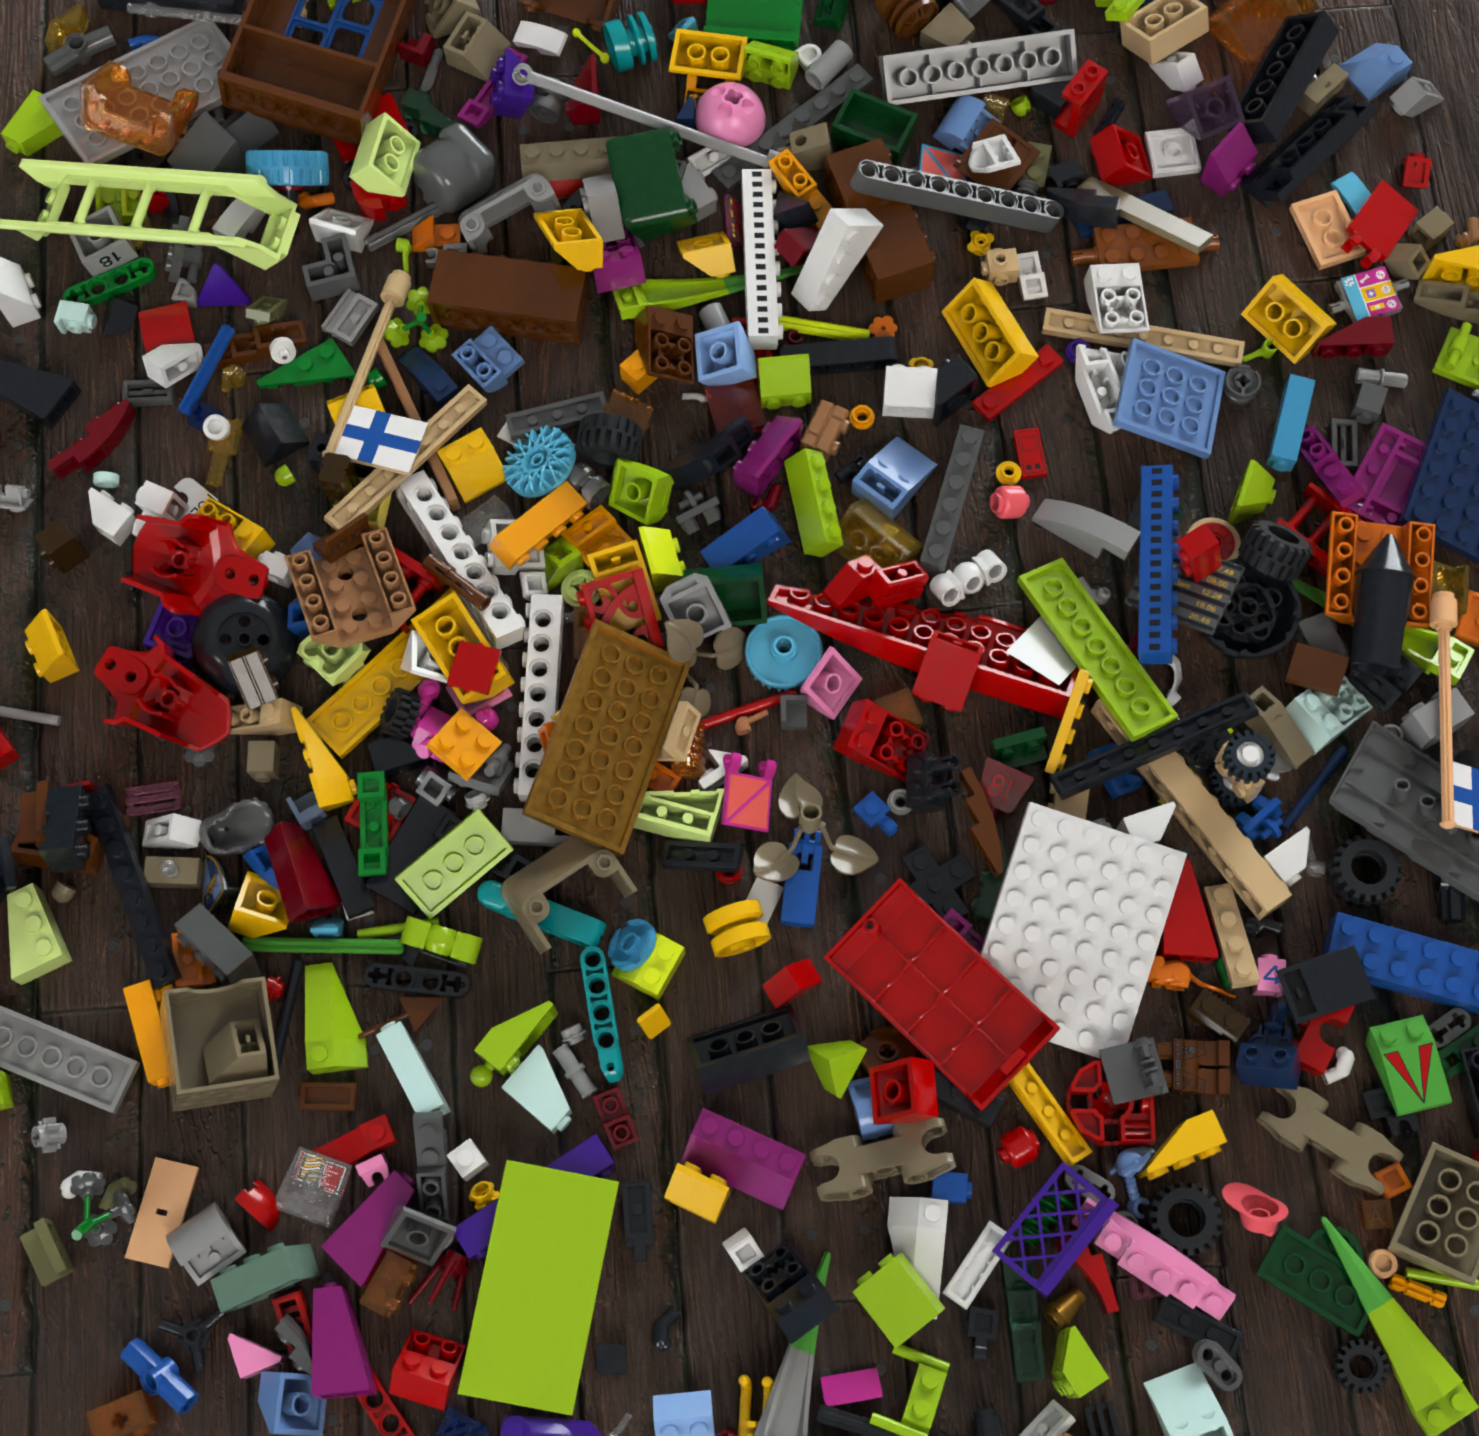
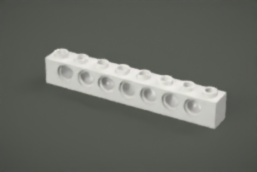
(435, 534)
(541, 608)

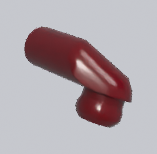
(769, 502)

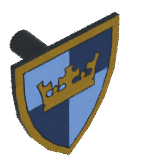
(215, 884)

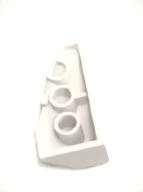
(919, 1232)

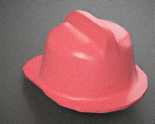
(1256, 1209)

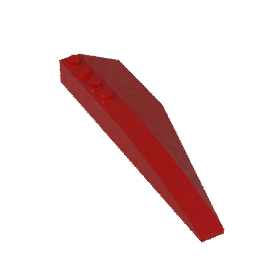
(903, 634)

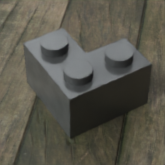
(334, 274)

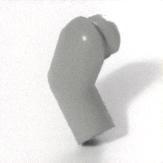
(1099, 595)

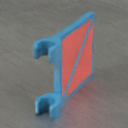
(939, 162)

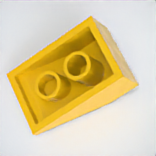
(1455, 266)

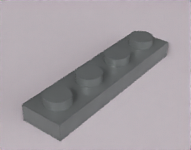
(557, 414)

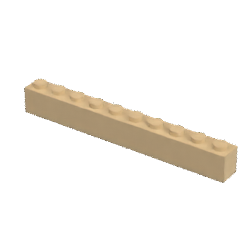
(1208, 825)

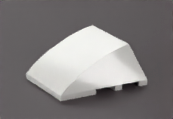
(1099, 382)

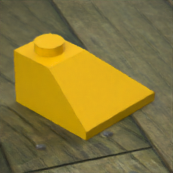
(709, 253)
(258, 909)

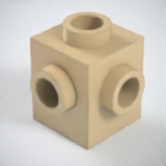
(1000, 266)

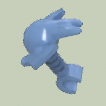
(1127, 1165)

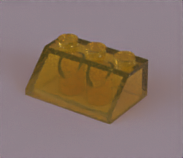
(873, 533)

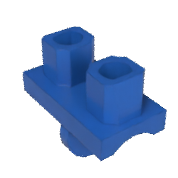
(1264, 823)

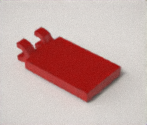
(1379, 224)

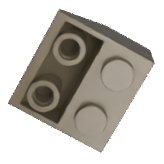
(475, 46)
(236, 1053)

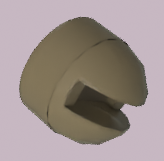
(63, 892)

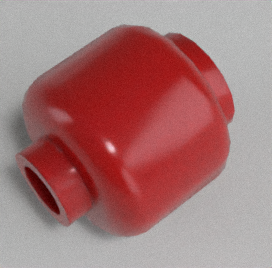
(1018, 1147)

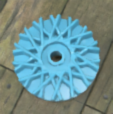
(540, 462)
(778, 668)

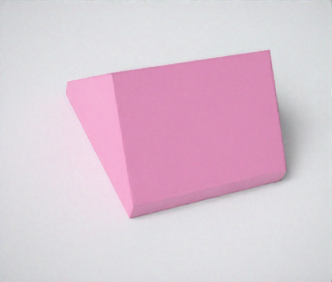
(830, 684)

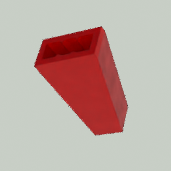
(1187, 927)

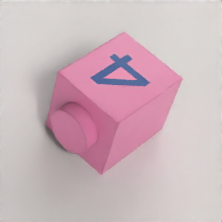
(1268, 984)

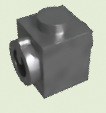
(434, 785)

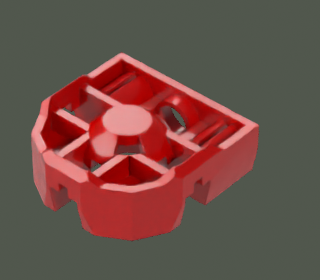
(1132, 1128)

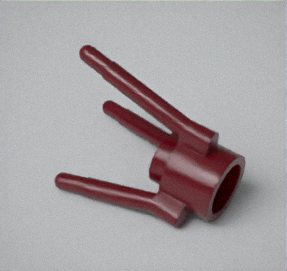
(450, 1265)

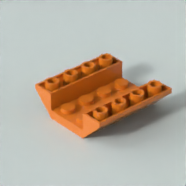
(1352, 543)

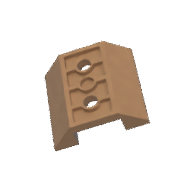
(374, 590)

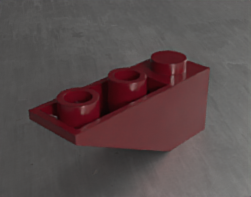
(1365, 337)

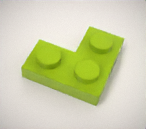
(1119, 9)

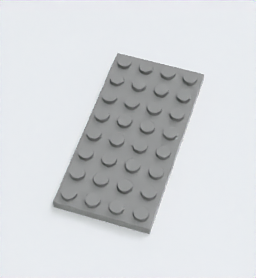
(178, 60)

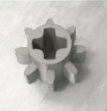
(49, 1135)

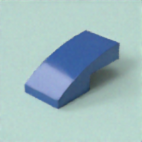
(260, 862)

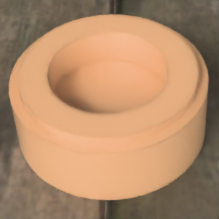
(1382, 1263)

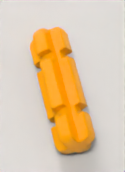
(1417, 1290)

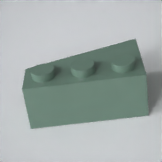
(263, 1275)

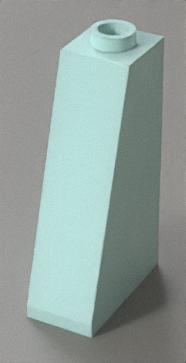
(411, 1069)

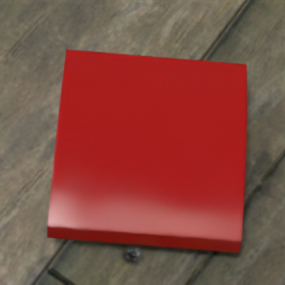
(166, 326)

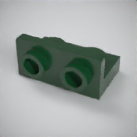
(1020, 748)

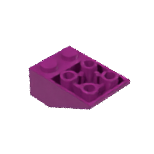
(620, 265)

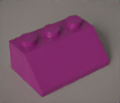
(768, 455)

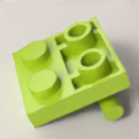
(1459, 357)

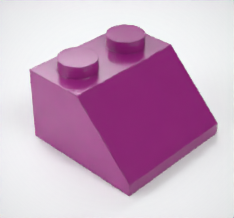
(1230, 161)

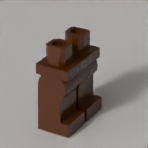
(1186, 1063)

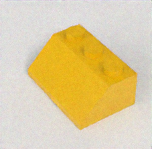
(708, 54)
(572, 237)
(1288, 318)

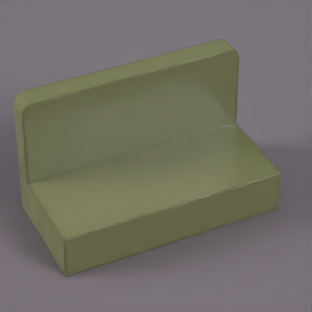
(46, 1252)

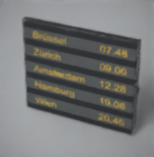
(1202, 602)

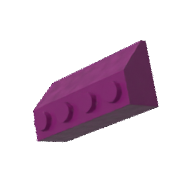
(744, 1158)

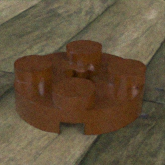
(882, 1039)

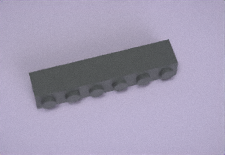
(951, 500)

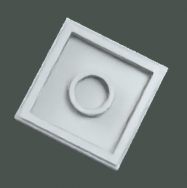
(1172, 152)

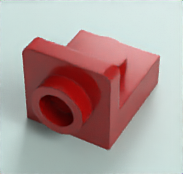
(1416, 171)

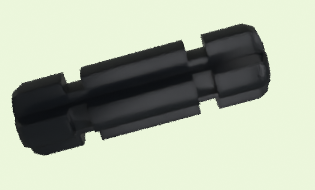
(1111, 115)

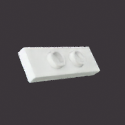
(975, 1267)

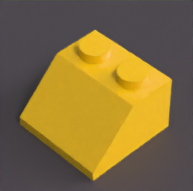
(472, 465)
(50, 648)

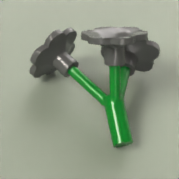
(99, 1228)

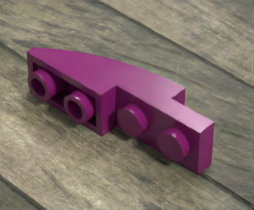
(1329, 468)

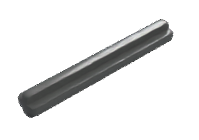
(401, 227)

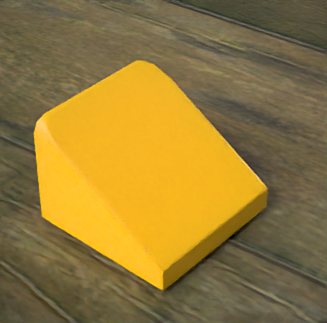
(653, 1021)

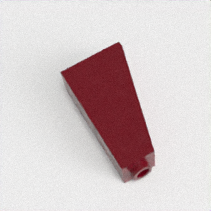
(300, 874)

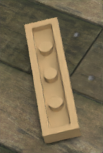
(1231, 936)

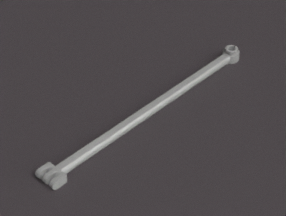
(641, 116)

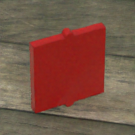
(474, 667)

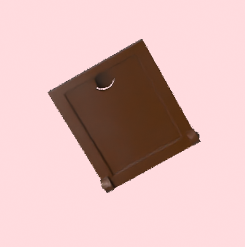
(1003, 178)

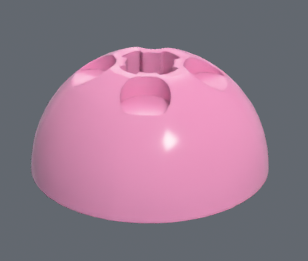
(731, 113)

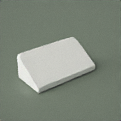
(707, 160)

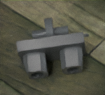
(708, 509)

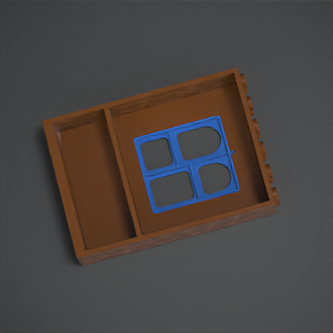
(308, 82)

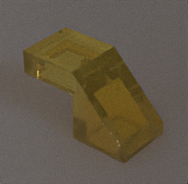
(72, 21)

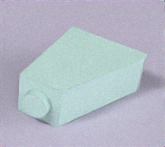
(539, 1091)

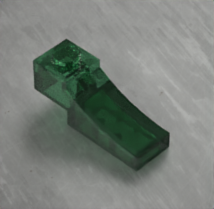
(419, 107)

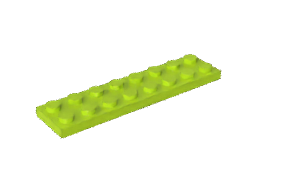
(1097, 648)

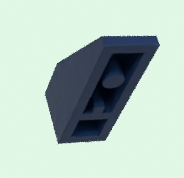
(429, 377)

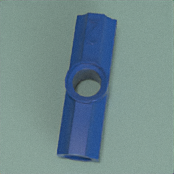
(159, 1376)

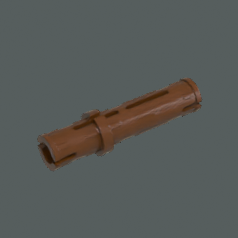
(435, 566)

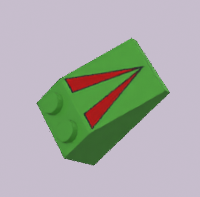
(1408, 1065)

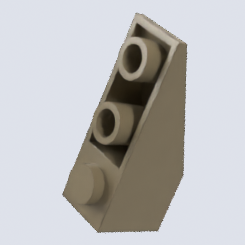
(1279, 728)

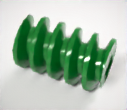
(1047, 1205)

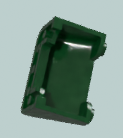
(650, 183)

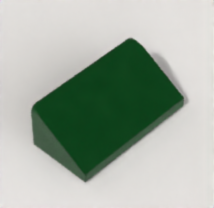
(831, 14)

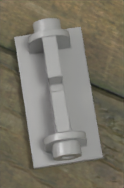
(15, 498)

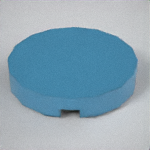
(632, 945)

